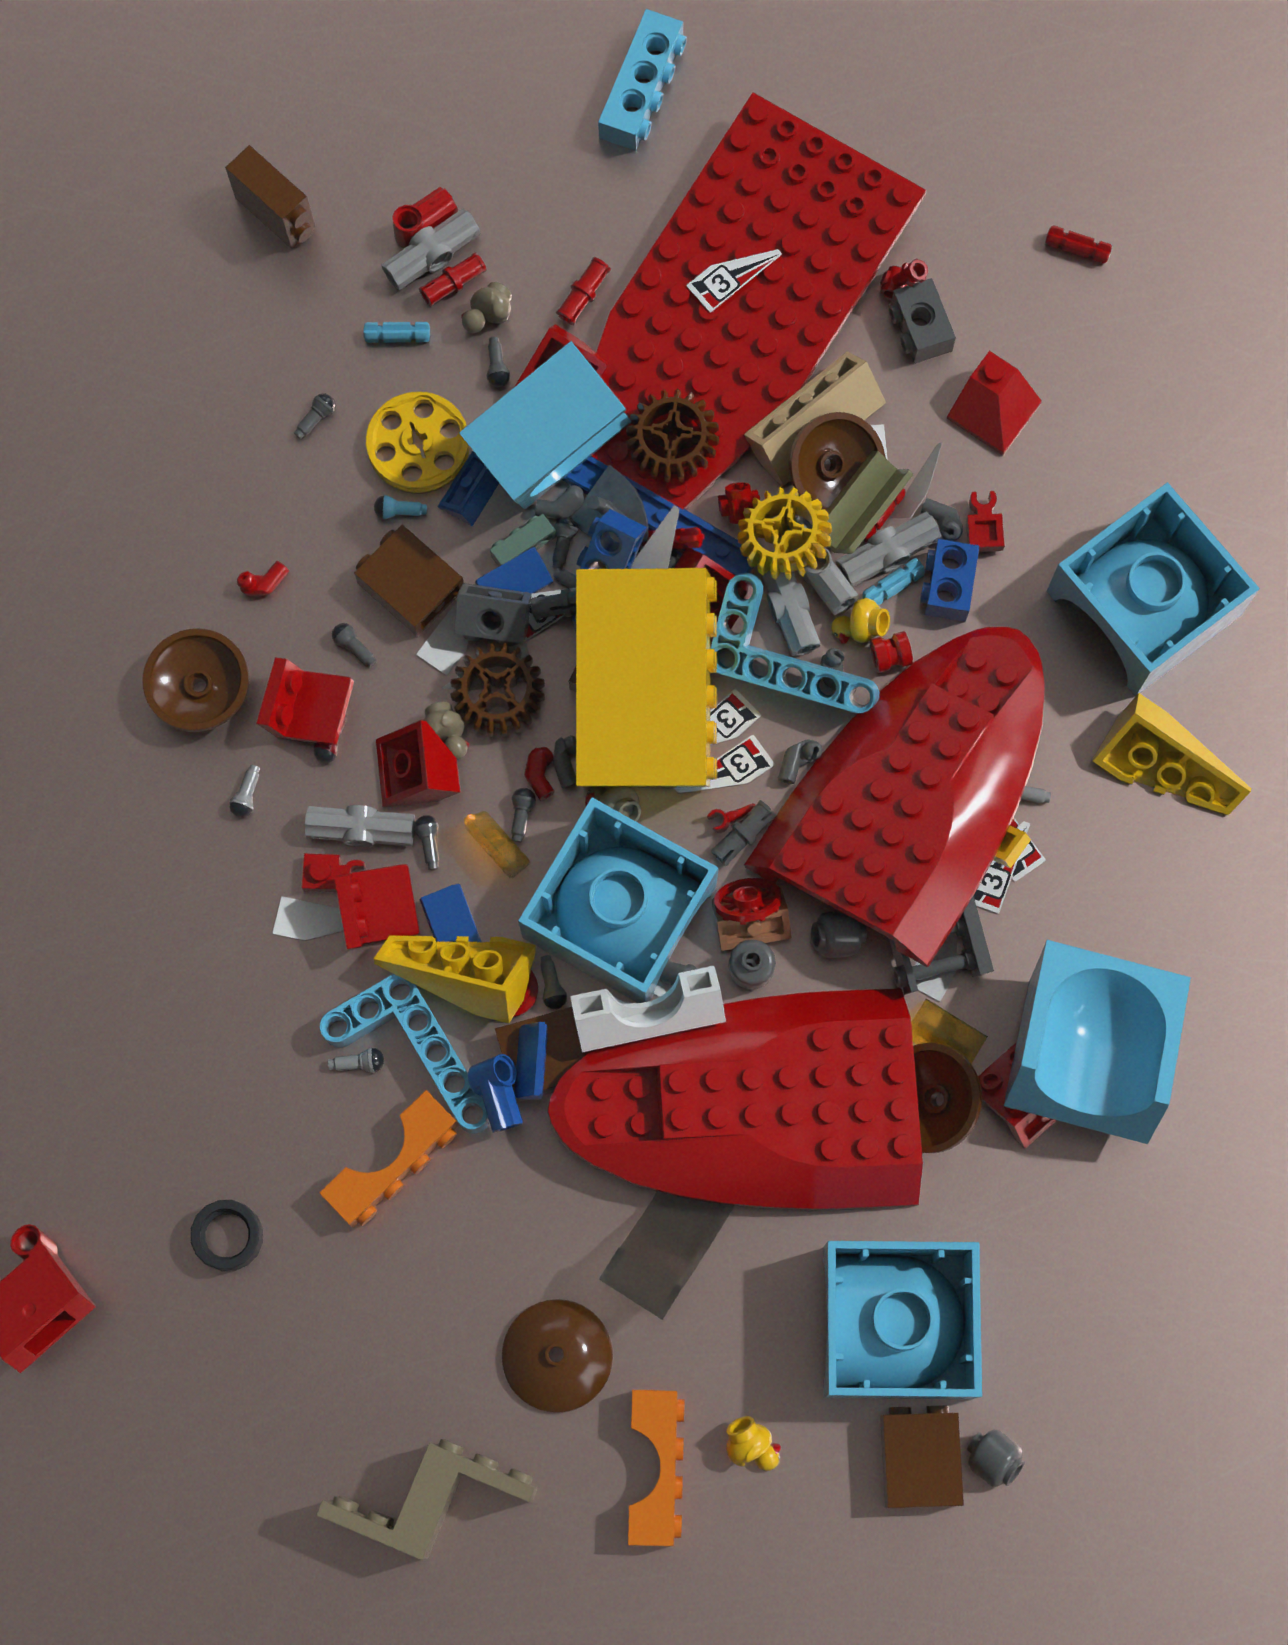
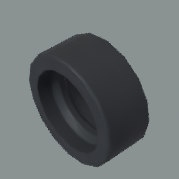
(201, 1223)

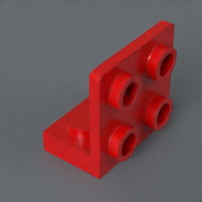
(304, 704)
(376, 904)
(994, 1083)

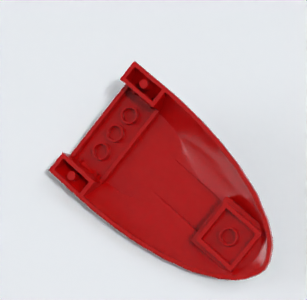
(916, 792)
(770, 1110)

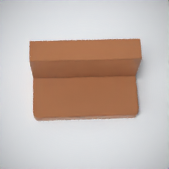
(774, 928)

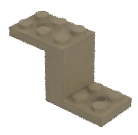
(427, 1499)

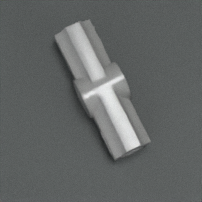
(431, 249)
(889, 549)
(830, 583)
(791, 609)
(360, 826)

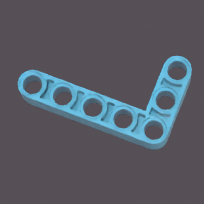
(778, 663)
(421, 1040)

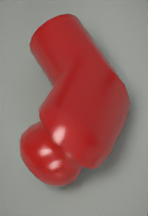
(535, 769)

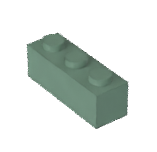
(534, 534)

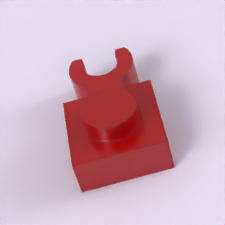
(984, 527)
(321, 870)

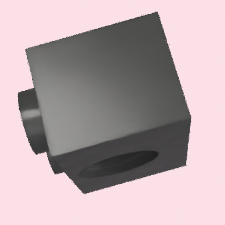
(924, 303)
(509, 604)

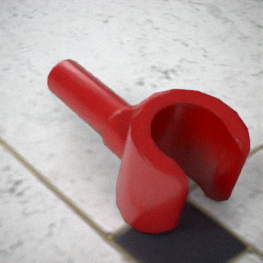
(729, 816)

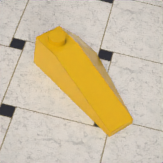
(1160, 753)
(475, 976)

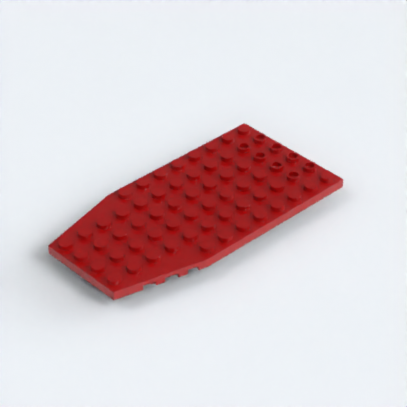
(761, 191)

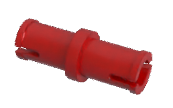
(452, 279)
(583, 291)

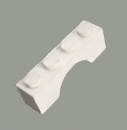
(689, 1004)

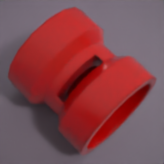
(891, 651)

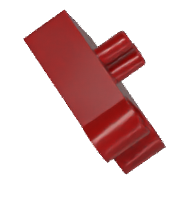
(37, 1299)

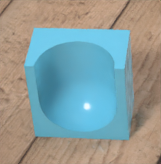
(546, 426)
(1155, 585)
(617, 901)
(1098, 1042)
(903, 1320)

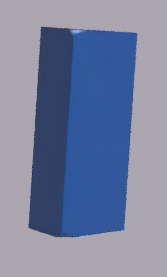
(469, 491)
(521, 574)
(449, 915)
(531, 1061)

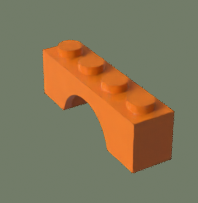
(357, 1193)
(653, 1518)

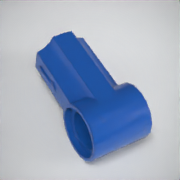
(494, 1083)

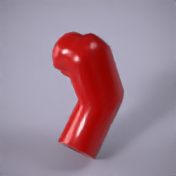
(262, 584)

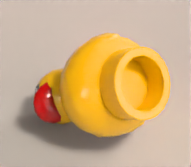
(865, 622)
(751, 1442)

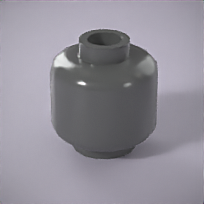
(837, 935)
(748, 976)
(995, 1458)

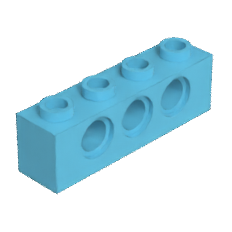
(654, 33)

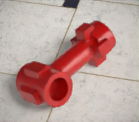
(899, 277)

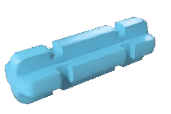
(396, 332)
(895, 581)

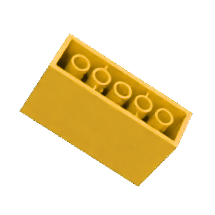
(645, 677)

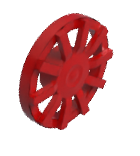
(747, 899)

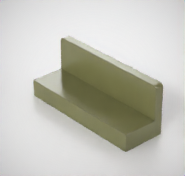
(864, 501)

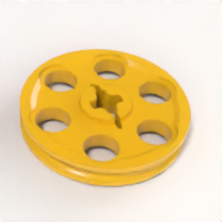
(402, 442)

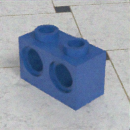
(606, 550)
(956, 581)

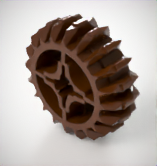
(686, 436)
(507, 679)

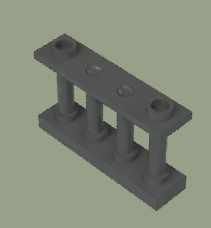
(973, 958)

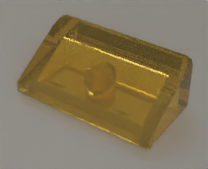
(496, 843)
(939, 1026)

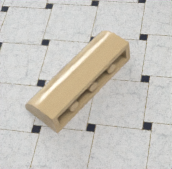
(841, 387)

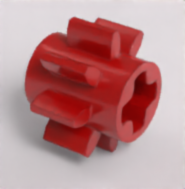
(734, 501)

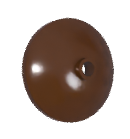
(836, 437)
(182, 663)
(950, 1073)
(560, 1384)

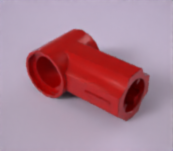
(426, 212)

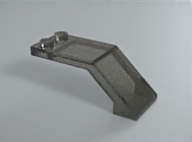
(664, 1250)

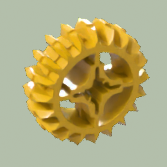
(761, 524)

